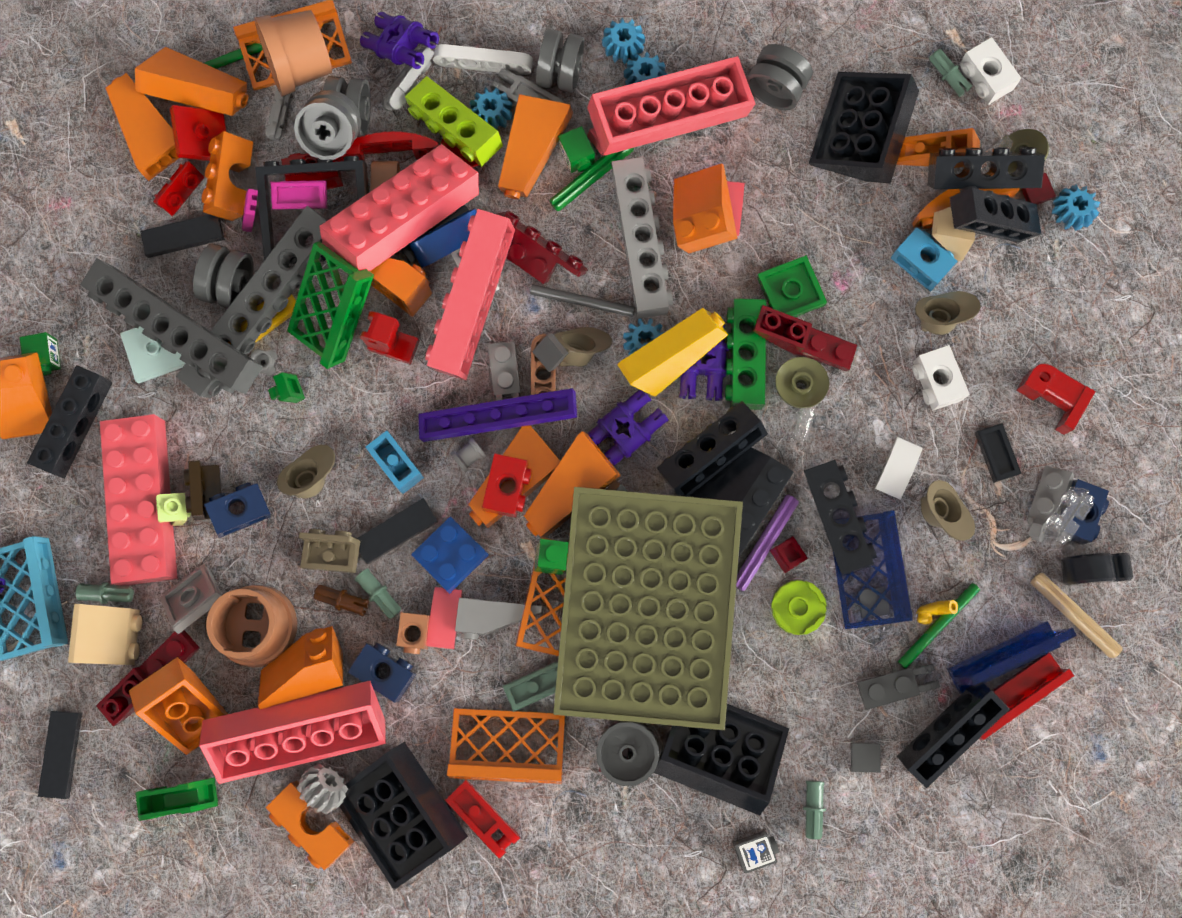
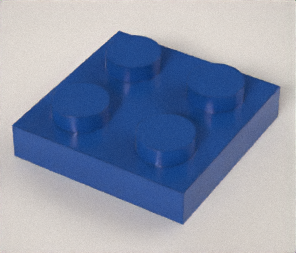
(450, 554)

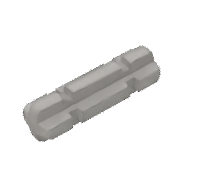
(277, 116)

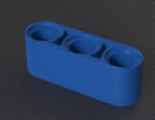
(442, 239)

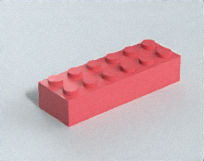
(670, 105)
(401, 209)
(471, 294)
(133, 477)
(293, 732)

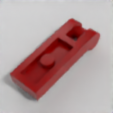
(482, 818)

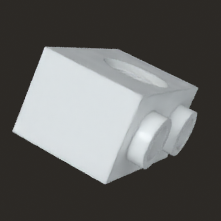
(990, 58)
(943, 363)

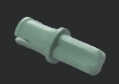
(950, 72)
(104, 593)
(378, 593)
(814, 809)

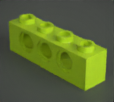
(453, 121)

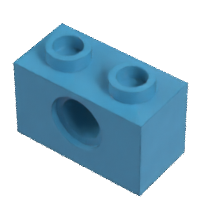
(926, 273)
(394, 462)

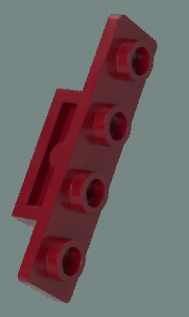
(538, 255)

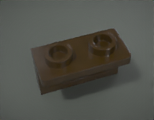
(203, 484)

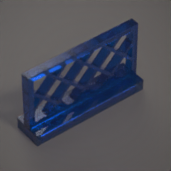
(895, 574)
(1008, 655)

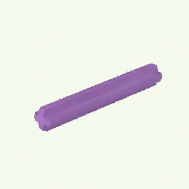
(766, 542)

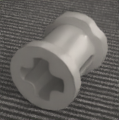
(468, 454)

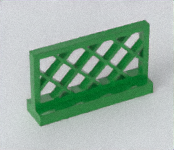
(344, 316)

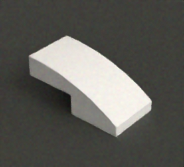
(898, 468)

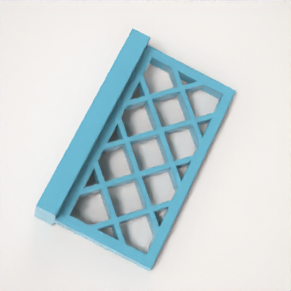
(42, 593)

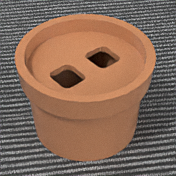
(293, 49)
(228, 623)

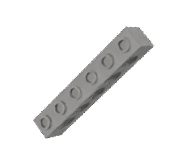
(625, 174)

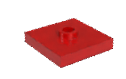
(194, 130)

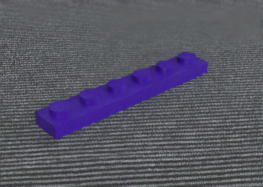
(498, 415)

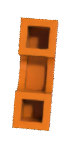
(221, 196)
(322, 846)

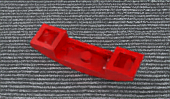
(390, 142)

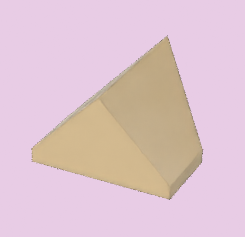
(950, 238)

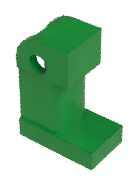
(177, 799)

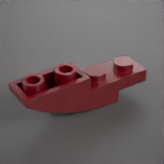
(803, 340)
(118, 703)

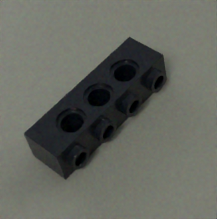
(1027, 174)
(994, 215)
(70, 422)
(726, 449)
(818, 479)
(952, 733)

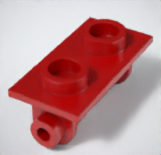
(182, 185)

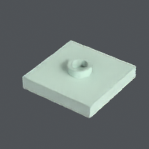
(147, 356)

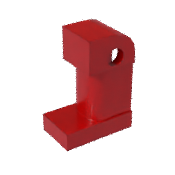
(387, 340)
(1060, 391)

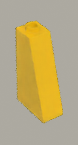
(673, 352)

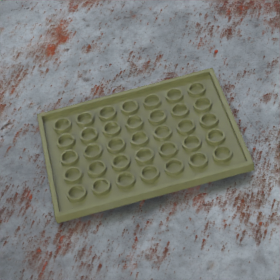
(648, 608)

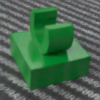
(286, 388)

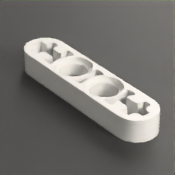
(482, 59)

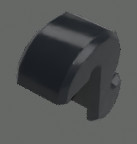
(1096, 568)

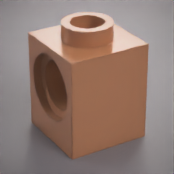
(407, 621)

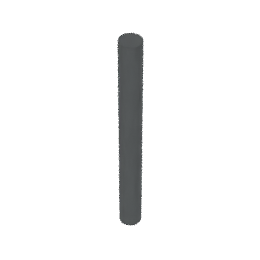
(582, 300)

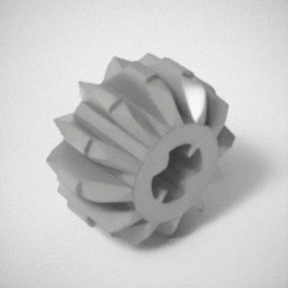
(322, 788)

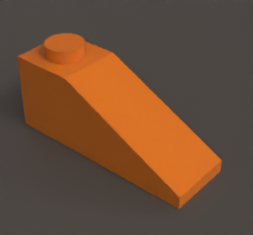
(917, 148)

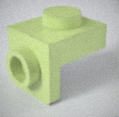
(172, 508)

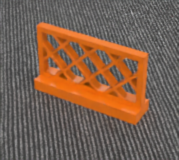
(323, 12)
(526, 612)
(501, 770)

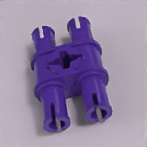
(399, 40)
(714, 370)
(639, 432)

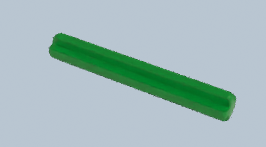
(586, 179)

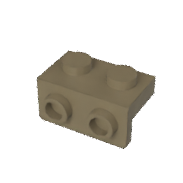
(329, 552)

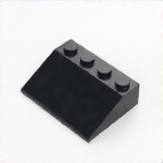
(865, 125)
(751, 480)
(729, 763)
(400, 816)

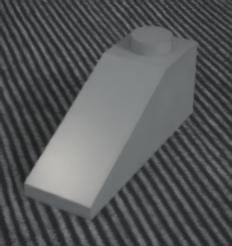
(485, 617)

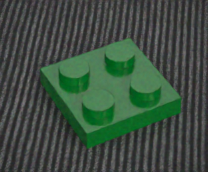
(792, 287)

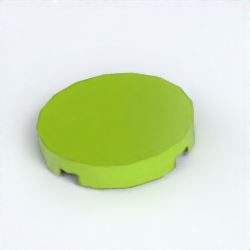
(798, 607)

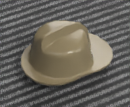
(944, 311)
(582, 345)
(307, 473)
(946, 510)

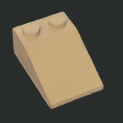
(104, 635)

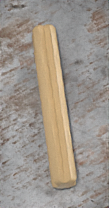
(1076, 615)

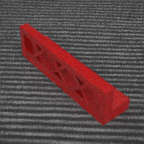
(1028, 688)

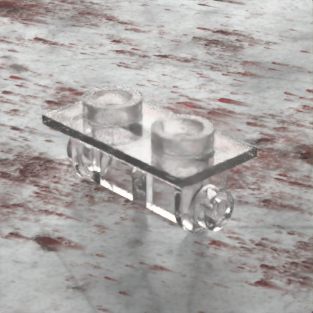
(1074, 503)

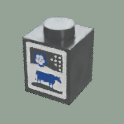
(756, 851)

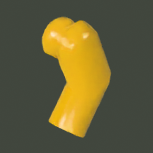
(936, 608)

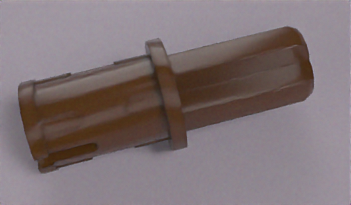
(341, 600)

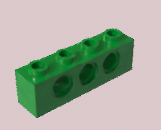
(745, 312)

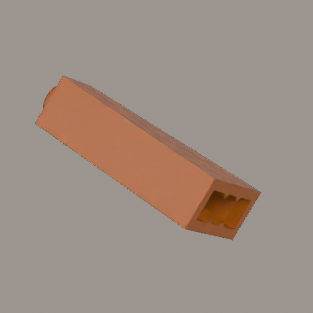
(190, 82)
(143, 127)
(531, 143)
(540, 458)
(581, 466)

